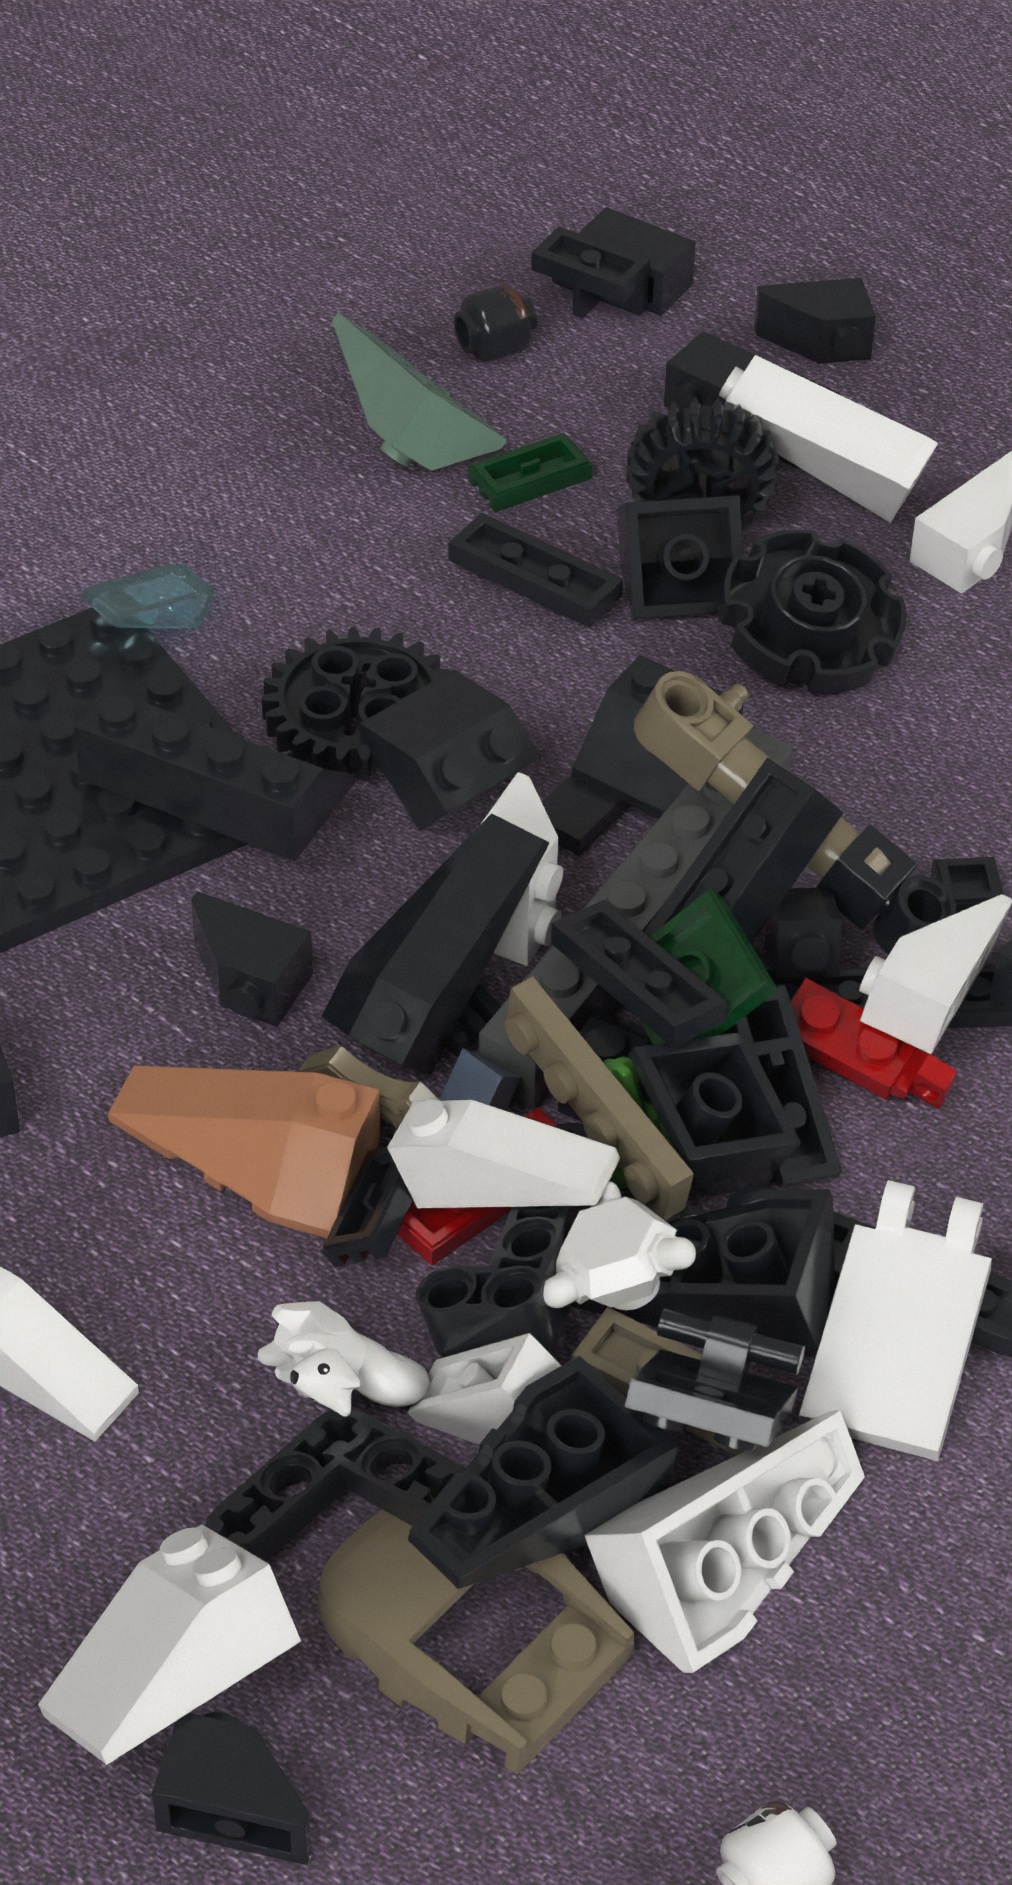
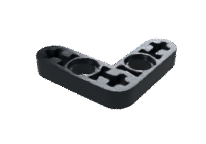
(333, 1457)

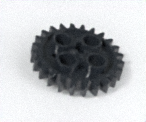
(318, 693)

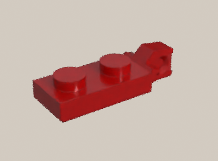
(864, 1054)

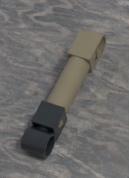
(708, 743)

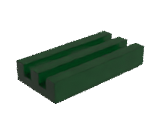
(530, 472)

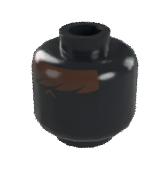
(495, 323)

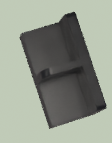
(593, 271)

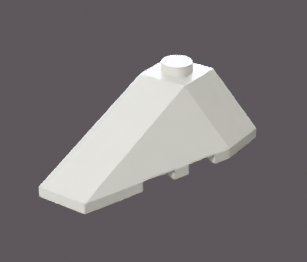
(713, 1546)

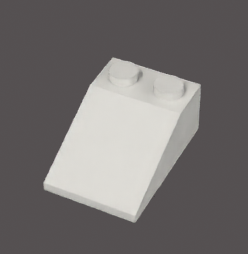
(170, 1642)

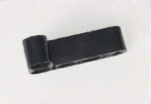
(504, 1300)

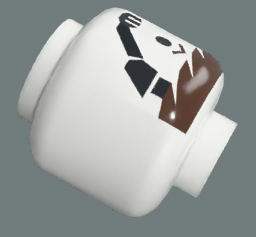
(778, 1849)

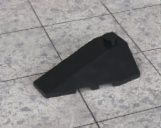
(426, 960)
(754, 1265)
(545, 1478)

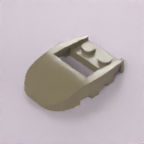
(386, 1594)

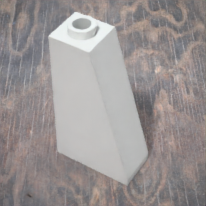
(832, 436)

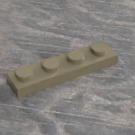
(607, 1110)

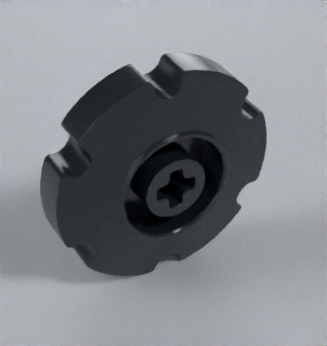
(811, 611)

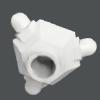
(616, 1255)

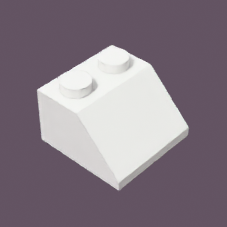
(537, 908)

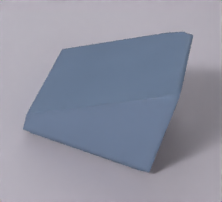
(480, 1081)

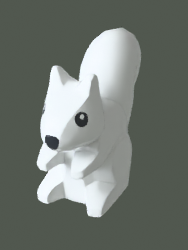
(329, 1360)

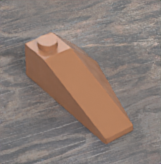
(267, 1135)

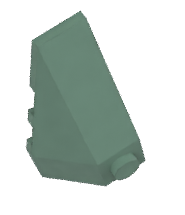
(409, 408)

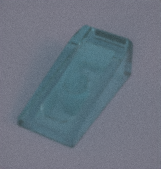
(153, 599)

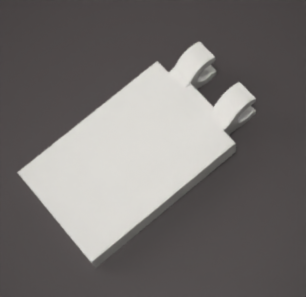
(900, 1327)

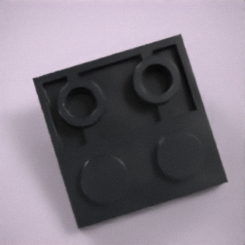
(717, 1389)

